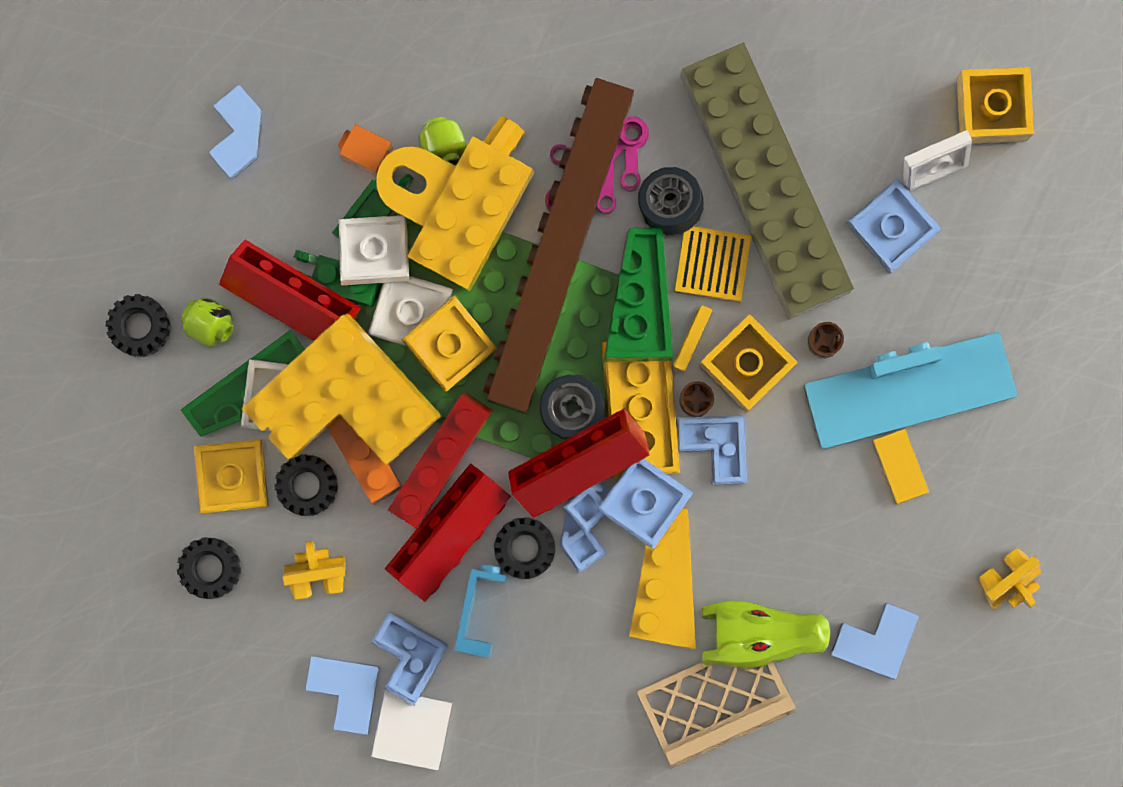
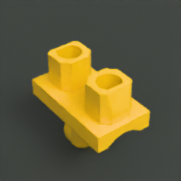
(314, 566)
(1023, 572)

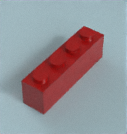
(283, 291)
(440, 460)
(578, 463)
(447, 532)

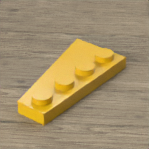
(665, 590)

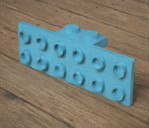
(910, 389)

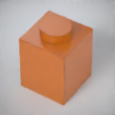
(364, 149)

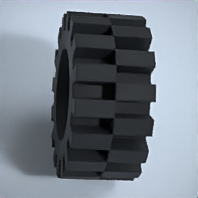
(128, 307)
(327, 485)
(509, 533)
(190, 558)

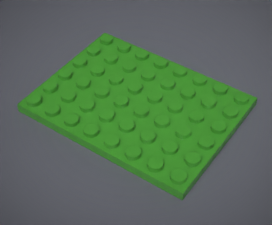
(572, 350)

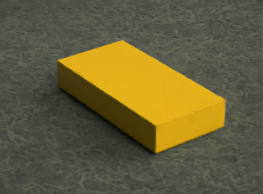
(691, 339)
(900, 466)

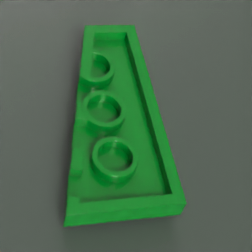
(641, 305)
(224, 401)

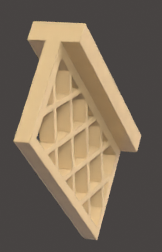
(720, 732)

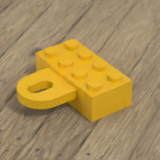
(460, 207)

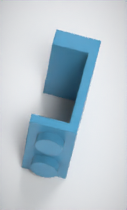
(463, 643)

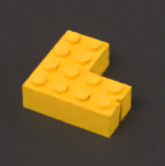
(347, 378)

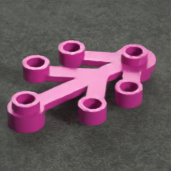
(631, 162)

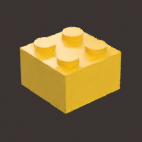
(995, 104)
(748, 363)

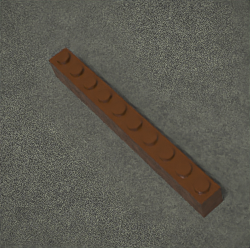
(560, 245)

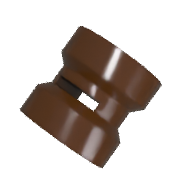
(830, 336)
(699, 395)

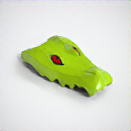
(757, 634)

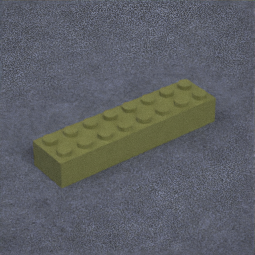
(766, 181)

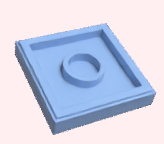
(893, 226)
(645, 502)

